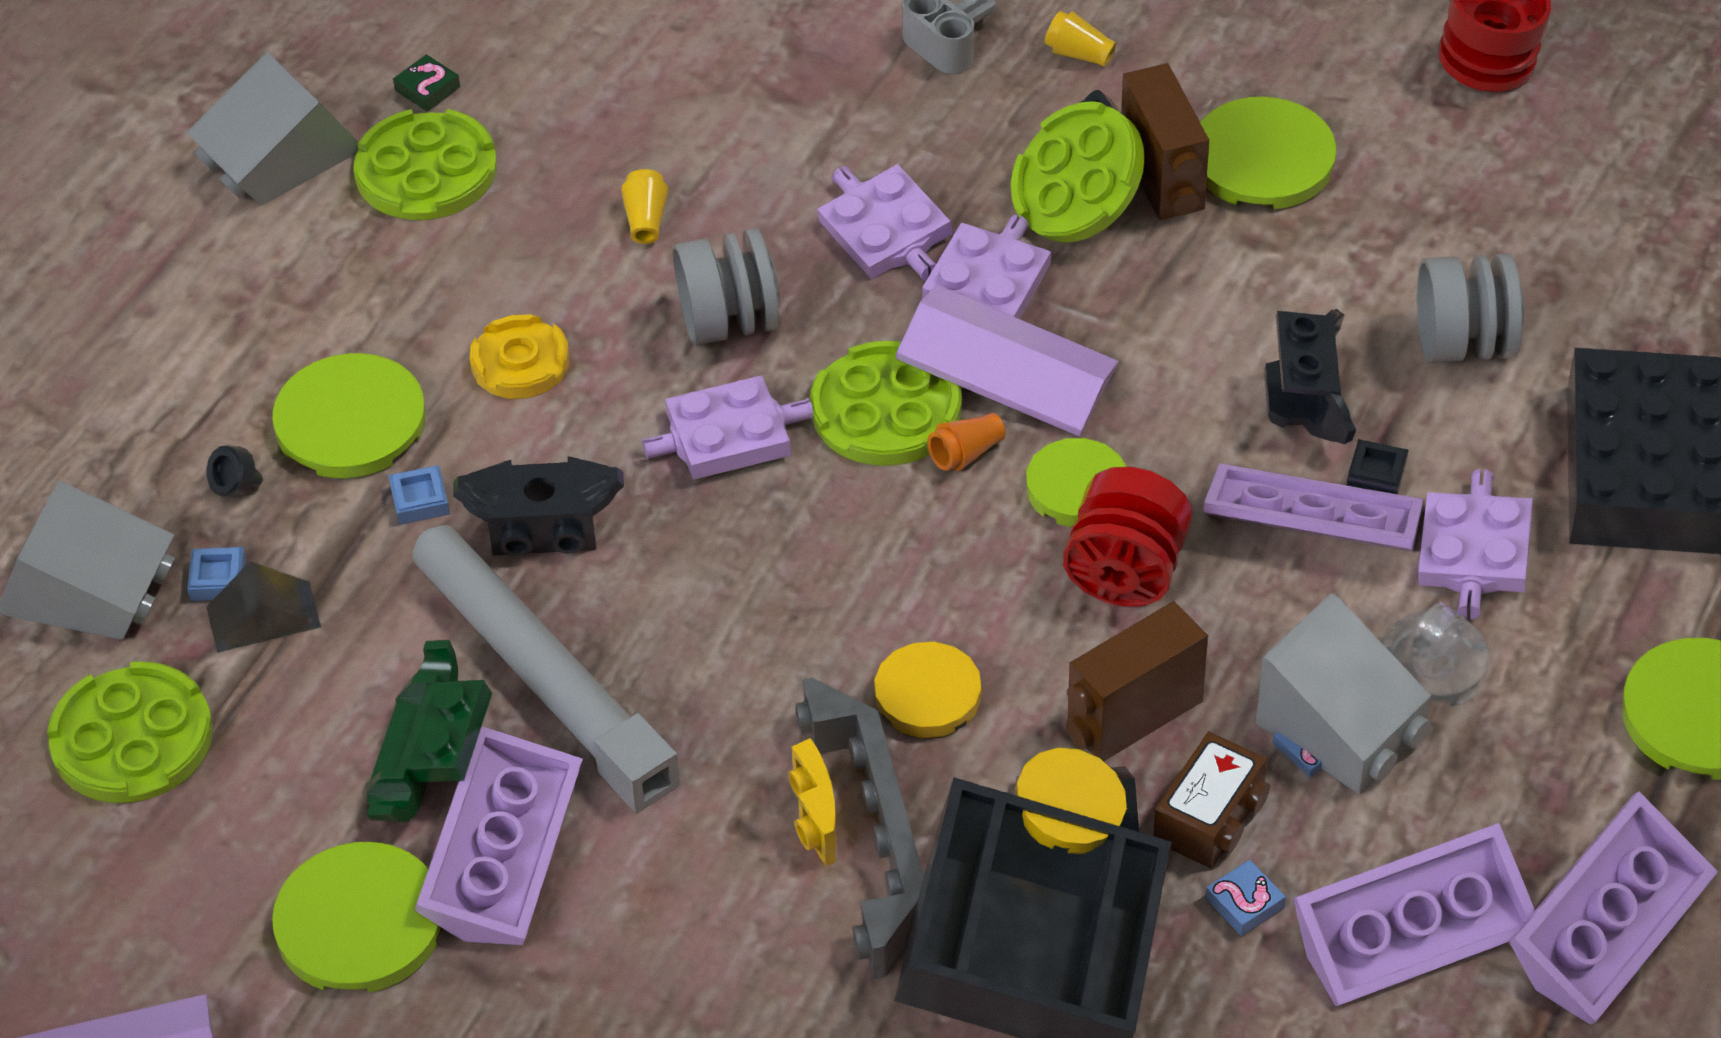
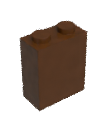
(1171, 139)
(1136, 682)

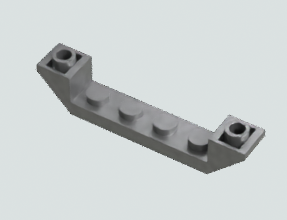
(844, 723)

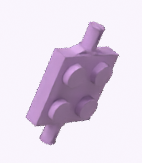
(884, 222)
(992, 267)
(727, 427)
(1475, 543)

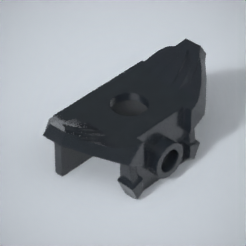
(1305, 379)
(539, 504)

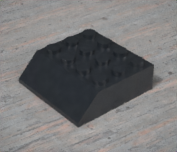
(1644, 450)
(1029, 931)

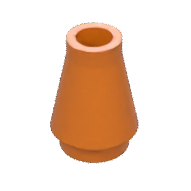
(962, 441)

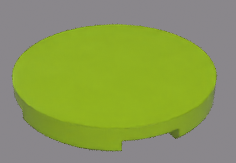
(1267, 152)
(425, 164)
(1078, 172)
(880, 406)
(349, 414)
(1676, 705)
(130, 732)
(353, 918)

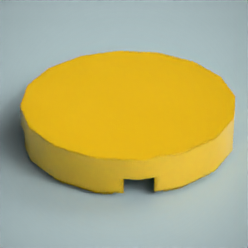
(519, 357)
(927, 689)
(1075, 784)

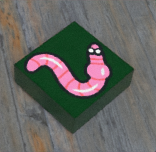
(426, 82)

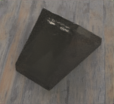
(261, 607)

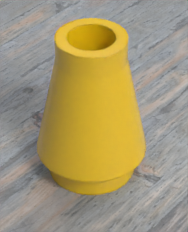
(1078, 39)
(644, 202)

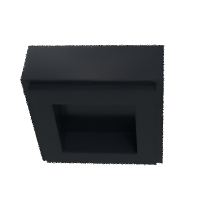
(1377, 467)

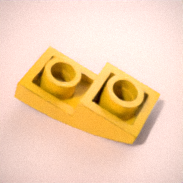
(815, 800)

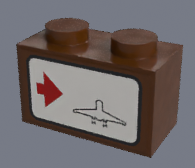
(1211, 800)

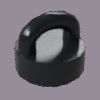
(232, 471)

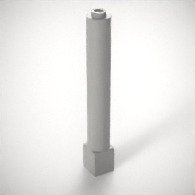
(625, 746)

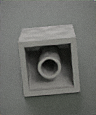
(269, 134)
(87, 566)
(1342, 696)

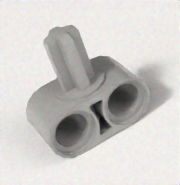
(944, 30)

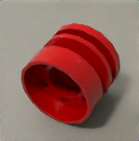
(1493, 42)
(1127, 536)

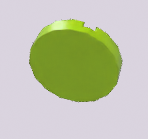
(1061, 474)

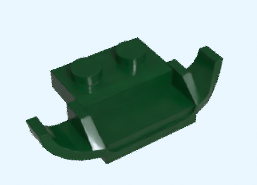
(427, 736)

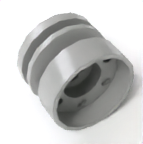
(726, 286)
(1479, 307)

